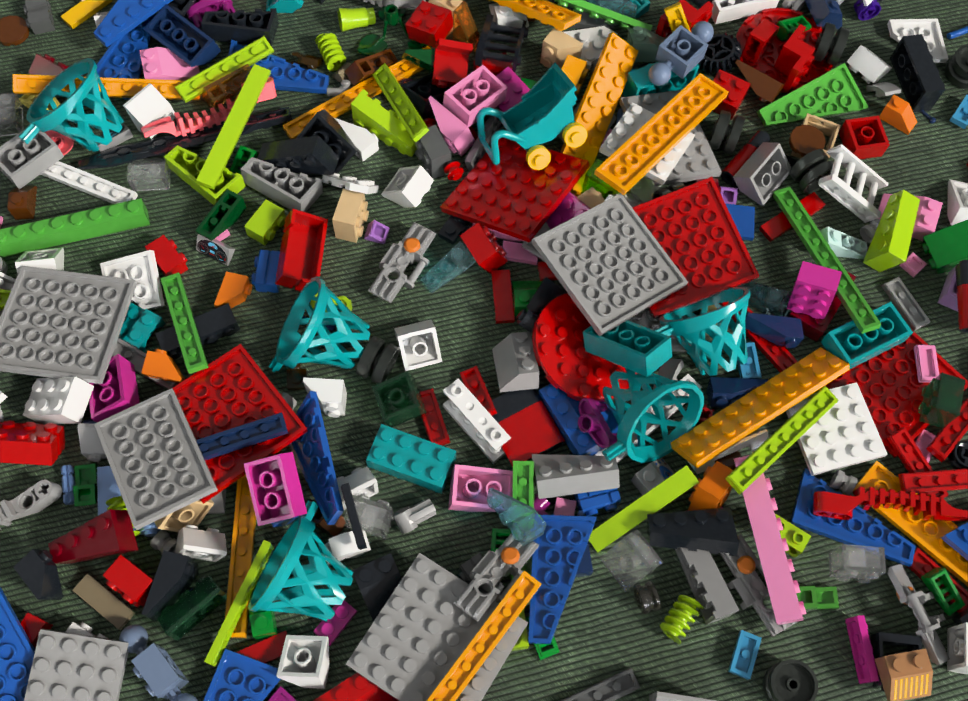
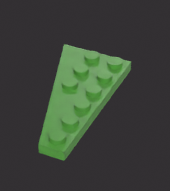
(824, 96)

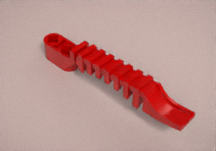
(841, 506)

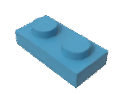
(960, 116)
(751, 368)
(744, 654)

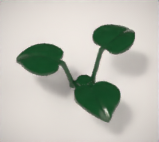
(374, 44)

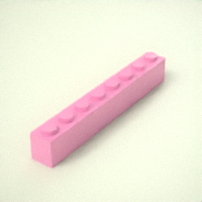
(772, 550)

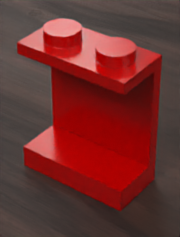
(450, 62)

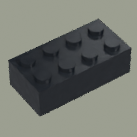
(917, 73)

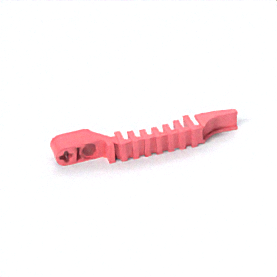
(166, 125)

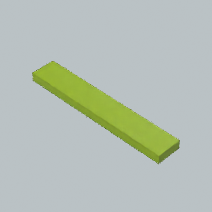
(248, 55)
(400, 103)
(638, 510)
(239, 604)

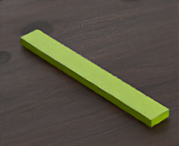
(233, 127)
(781, 440)

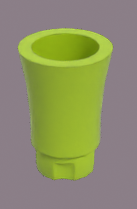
(355, 17)

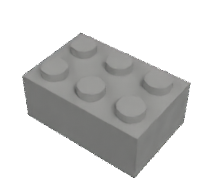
(25, 161)

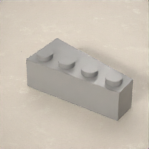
(281, 185)
(573, 474)
(707, 584)

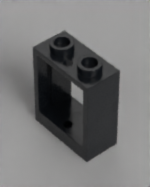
(881, 638)

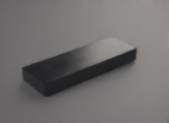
(353, 516)

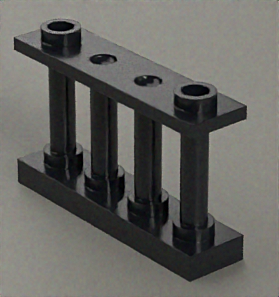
(485, 43)

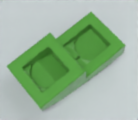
(818, 597)

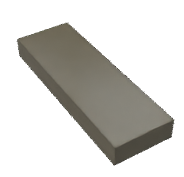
(103, 601)

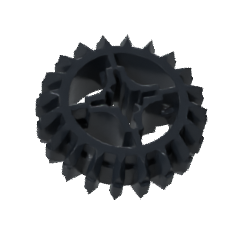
(721, 53)

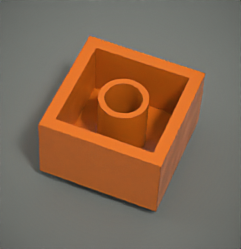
(712, 489)

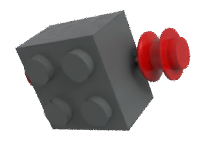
(436, 154)

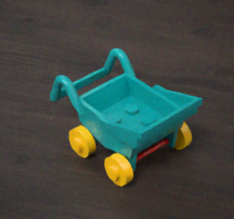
(537, 119)

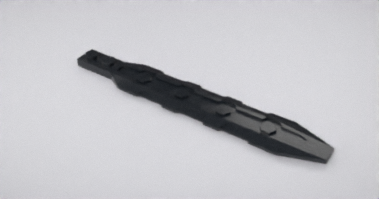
(165, 143)

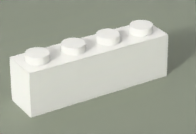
(735, 9)

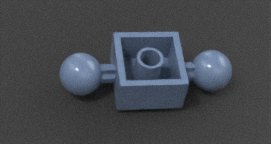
(680, 52)
(155, 666)

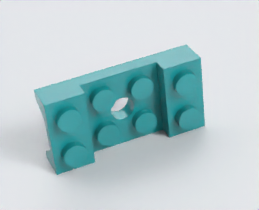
(139, 326)

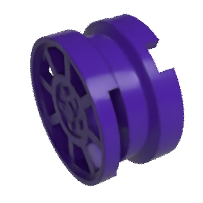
(867, 12)

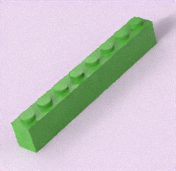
(73, 227)

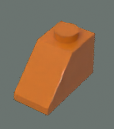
(899, 114)
(233, 290)
(161, 366)

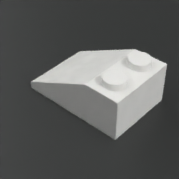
(957, 201)

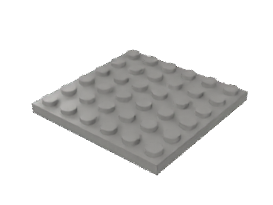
(609, 263)
(63, 323)
(424, 635)

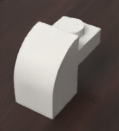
(345, 546)

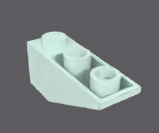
(844, 244)

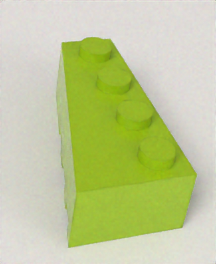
(383, 123)
(188, 166)
(893, 233)

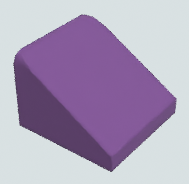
(729, 195)
(376, 232)

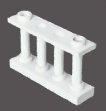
(841, 189)
(475, 420)

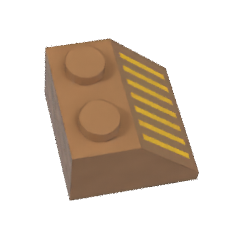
(906, 675)

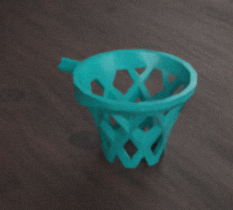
(72, 109)
(695, 326)
(292, 345)
(636, 417)
(284, 560)

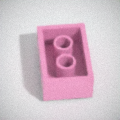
(474, 93)

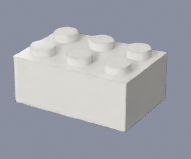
(58, 400)

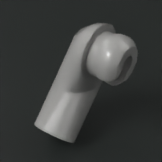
(345, 85)

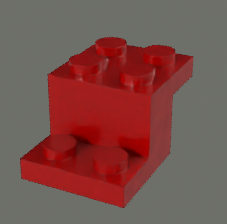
(692, 16)
(795, 58)

